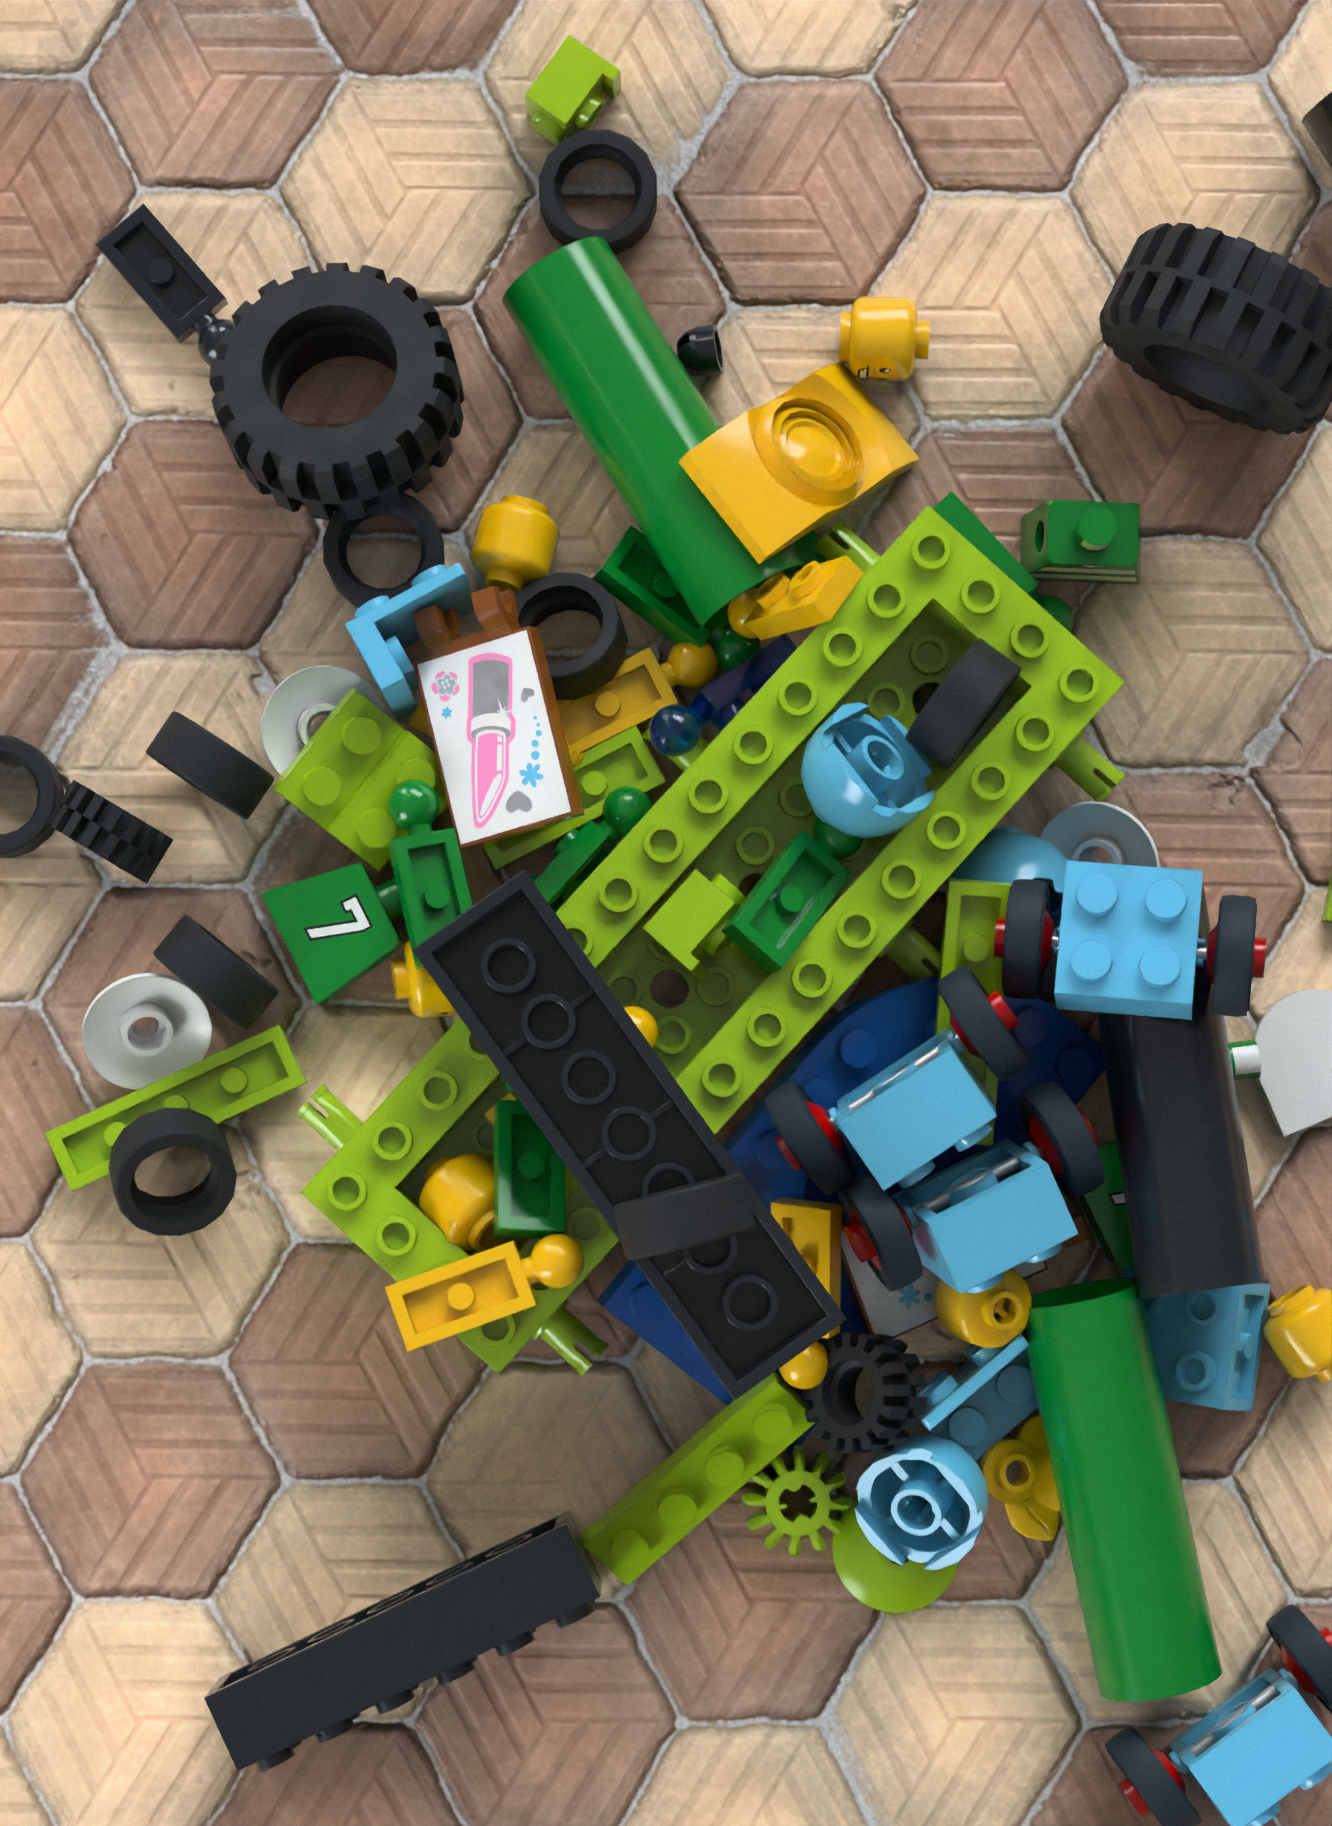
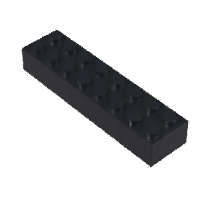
(623, 1125)

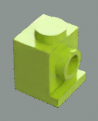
(570, 91)
(693, 920)

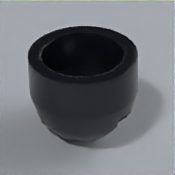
(701, 351)

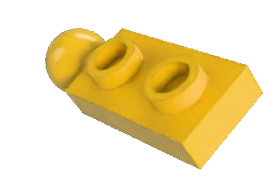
(794, 599)
(635, 694)
(816, 1234)
(480, 1288)

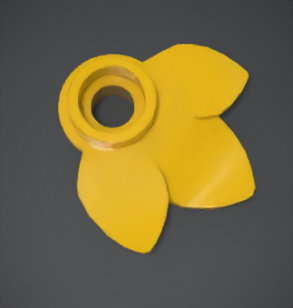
(1033, 1498)

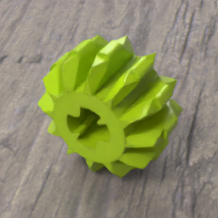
(800, 1522)

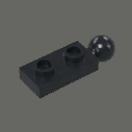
(167, 280)

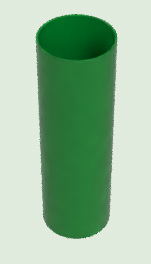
(636, 417)
(1120, 1491)

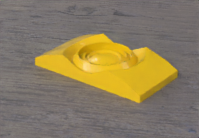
(798, 460)

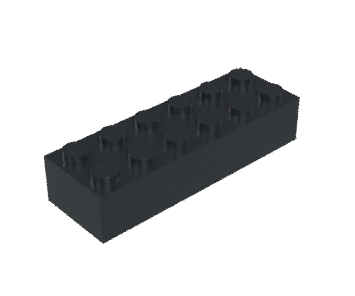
(403, 1641)

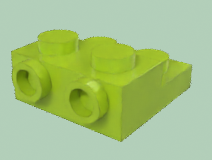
(350, 771)

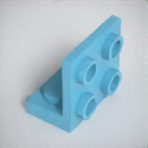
(388, 626)
(1208, 1343)
(981, 1397)

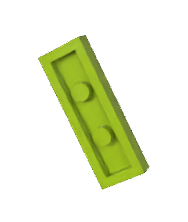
(610, 765)

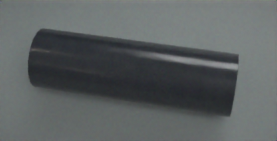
(1181, 1146)

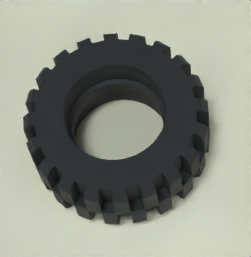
(321, 320)
(1224, 327)

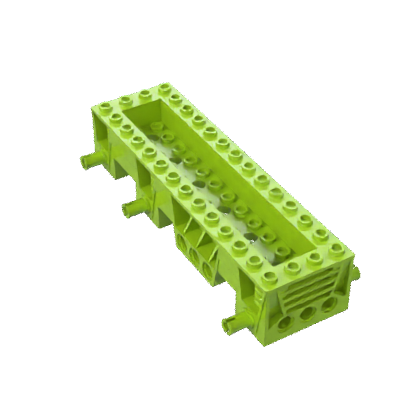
(733, 818)

